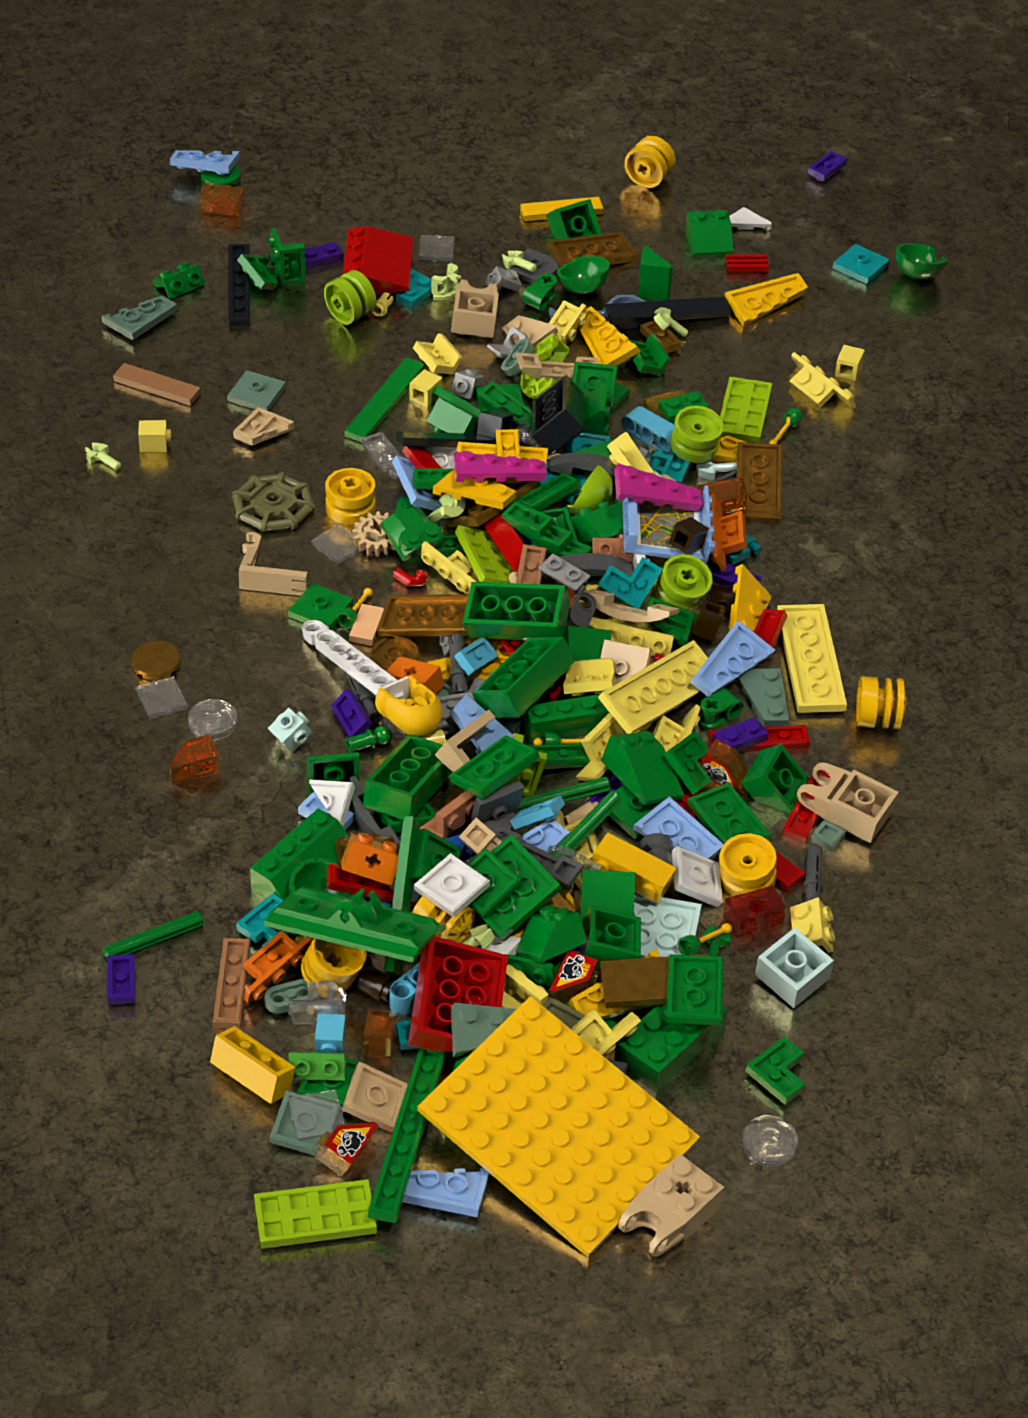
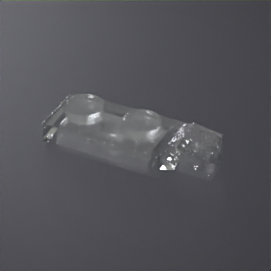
(382, 452)

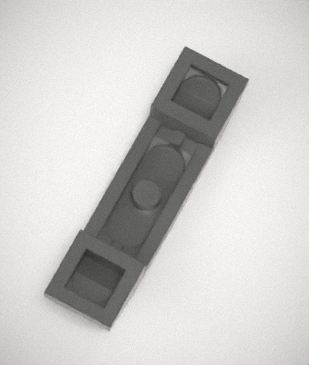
(565, 462)
(595, 564)
(363, 819)
(561, 869)

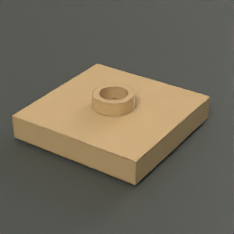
(626, 658)
(374, 1096)

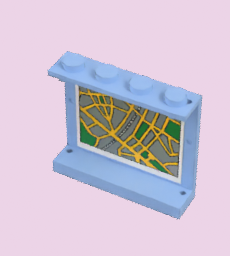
(649, 527)

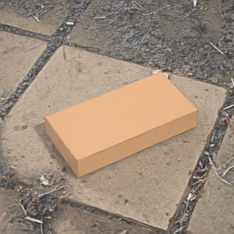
(366, 625)

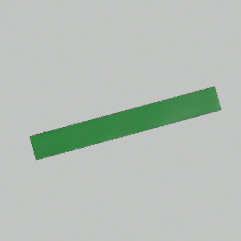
(406, 1138)

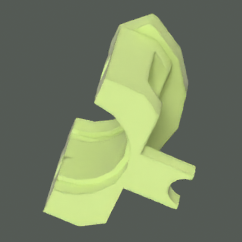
(445, 287)
(450, 509)

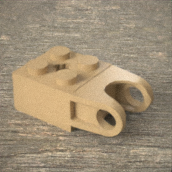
(475, 310)
(849, 800)
(674, 1204)

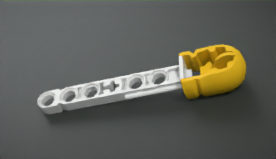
(401, 701)

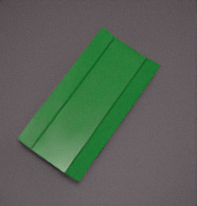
(355, 923)

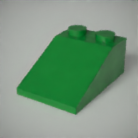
(641, 767)

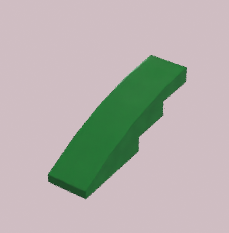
(542, 531)

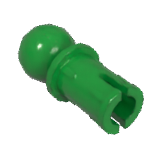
(381, 735)

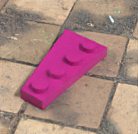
(501, 468)
(650, 487)

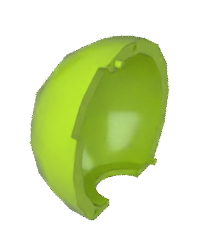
(595, 490)

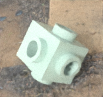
(291, 729)

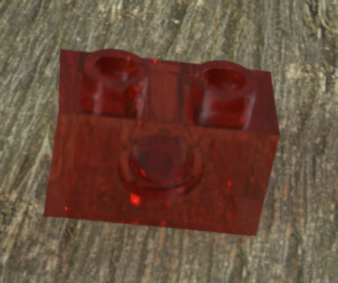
(754, 911)

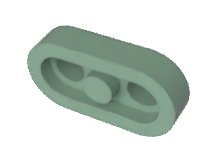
(510, 364)
(278, 996)

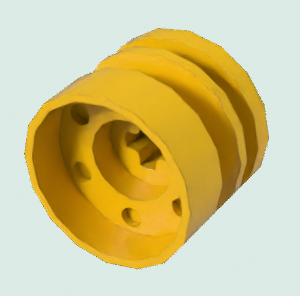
(880, 702)
(456, 928)
(332, 962)

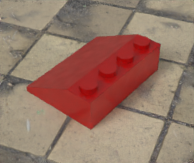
(381, 257)
(450, 975)

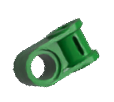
(541, 292)
(719, 709)

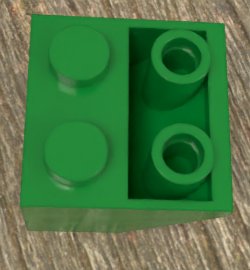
(597, 410)

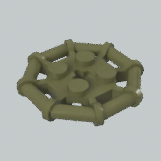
(263, 502)

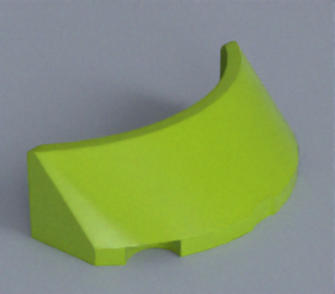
(551, 350)

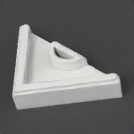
(747, 220)
(335, 796)

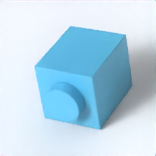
(330, 1033)

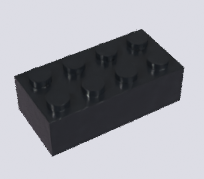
(558, 415)

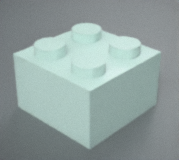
(794, 967)

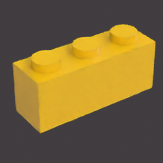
(651, 874)
(252, 1064)

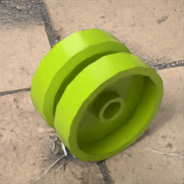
(350, 297)
(696, 434)
(683, 582)

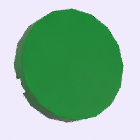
(226, 179)

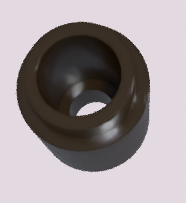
(375, 983)

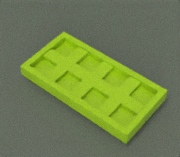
(745, 409)
(483, 555)
(314, 1214)

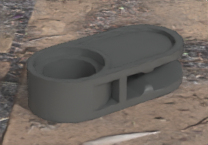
(579, 615)

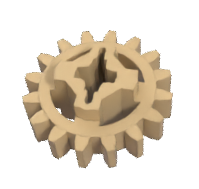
(370, 534)

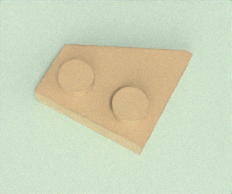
(534, 329)
(262, 426)

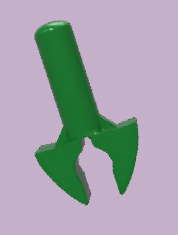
(716, 944)

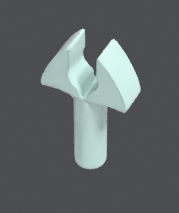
(708, 469)

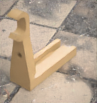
(265, 578)
(450, 752)

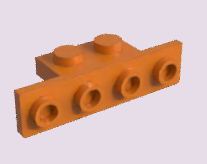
(728, 533)
(272, 962)

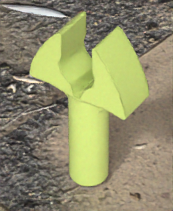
(516, 258)
(664, 320)
(100, 453)
(481, 936)

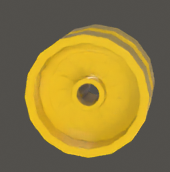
(650, 162)
(350, 495)
(747, 864)

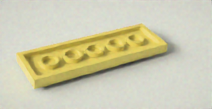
(812, 659)
(655, 688)

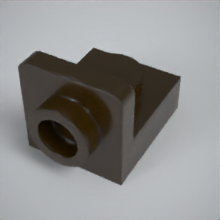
(723, 596)

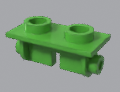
(318, 1065)

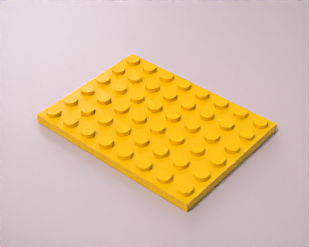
(557, 1124)

